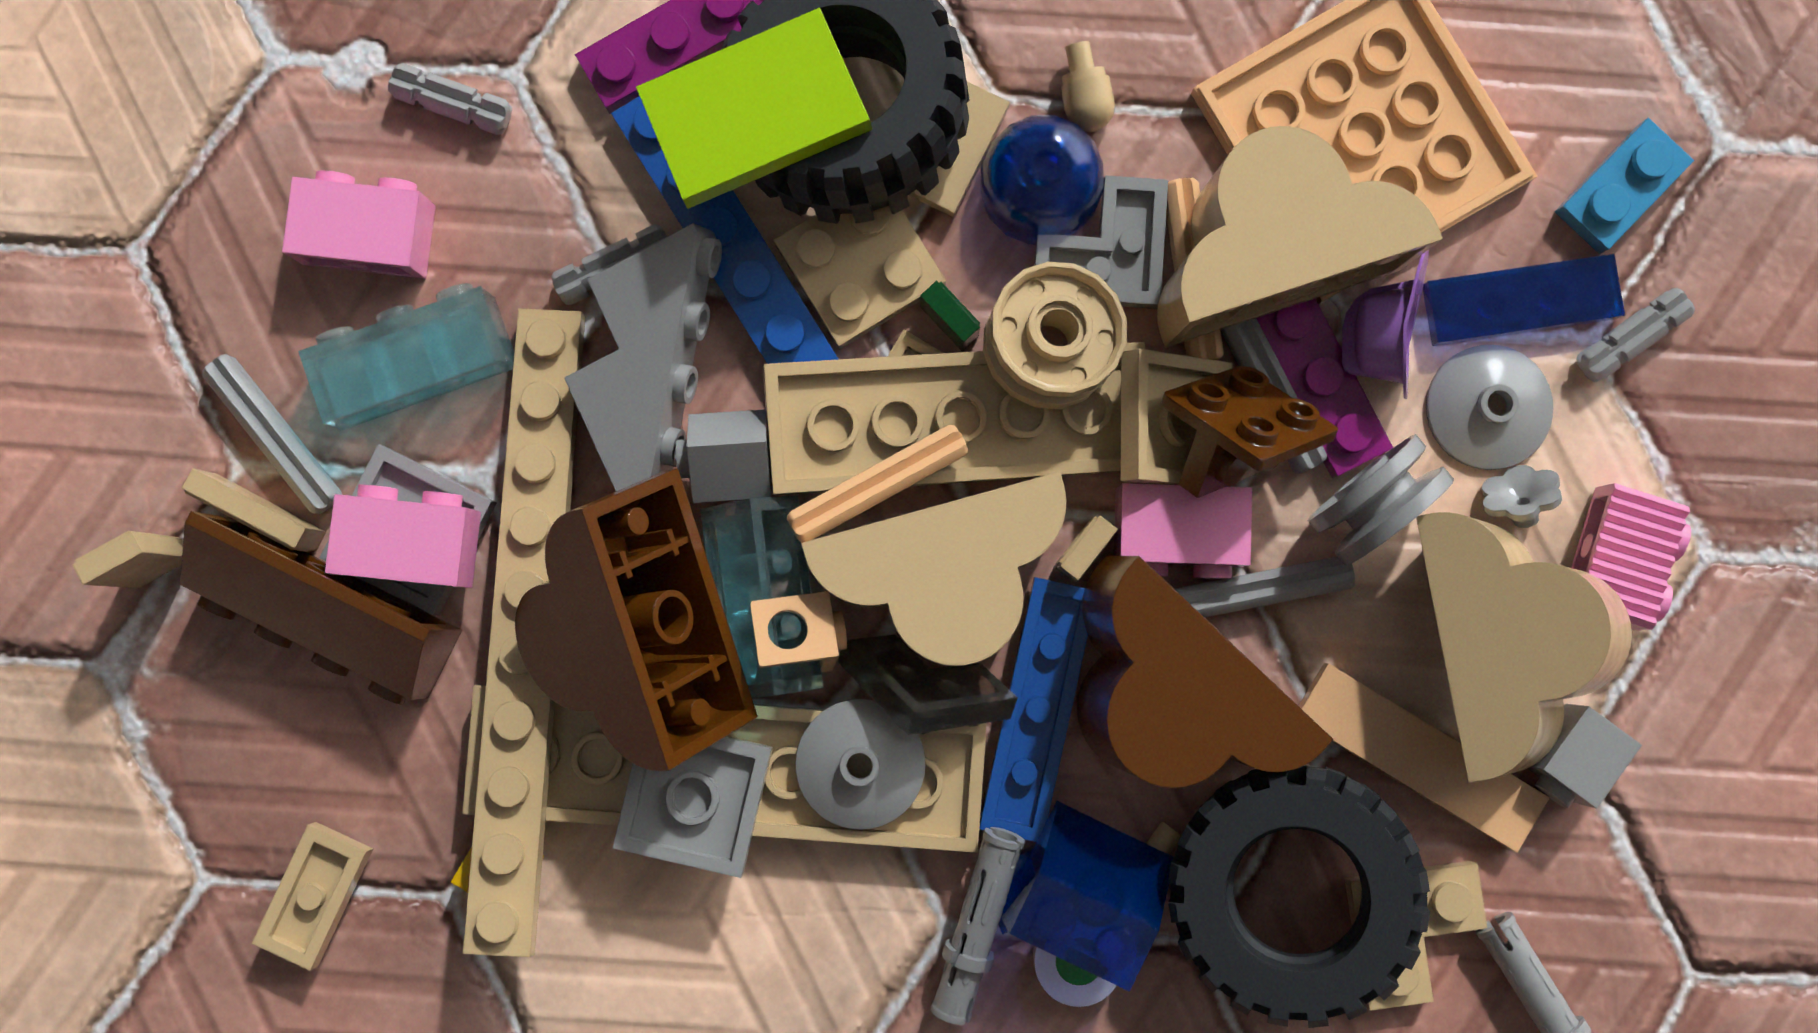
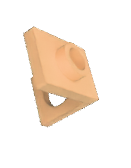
(824, 630)

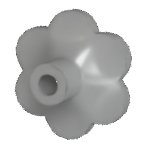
(1522, 494)

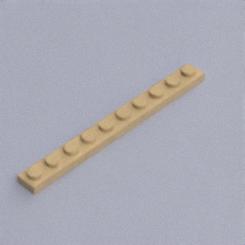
(516, 711)

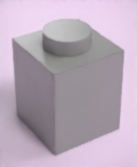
(726, 456)
(1584, 759)

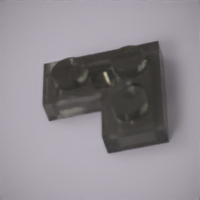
(925, 697)

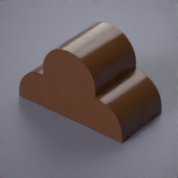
(636, 626)
(1174, 691)

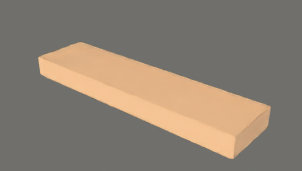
(1420, 757)

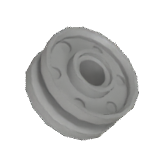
(1381, 500)

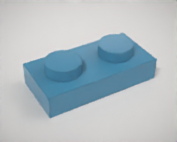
(1624, 186)

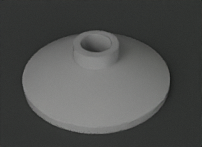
(1461, 415)
(823, 771)

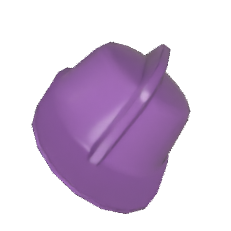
(1381, 328)

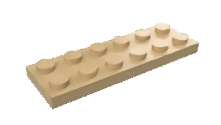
(852, 413)

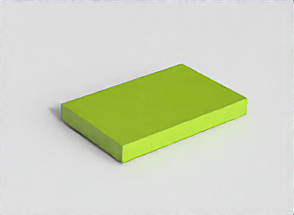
(754, 108)

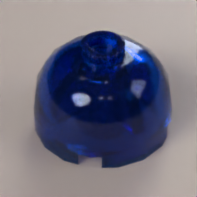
(1041, 178)

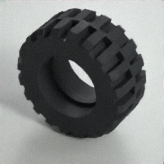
(908, 138)
(1284, 983)

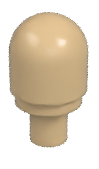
(1086, 90)

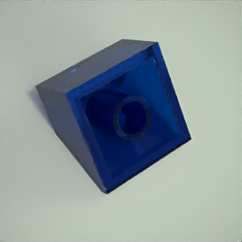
(1090, 896)

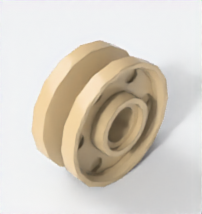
(1078, 306)

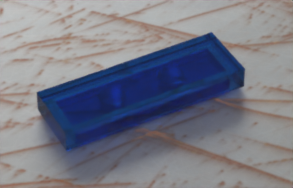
(1523, 299)

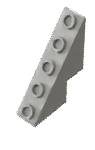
(640, 391)

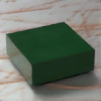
(950, 315)

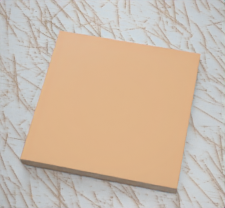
(1389, 99)

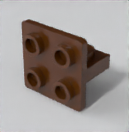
(1242, 427)

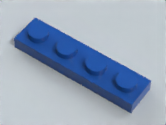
(1034, 737)

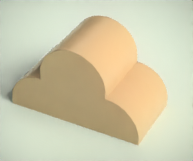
(1284, 230)
(947, 567)
(1515, 639)

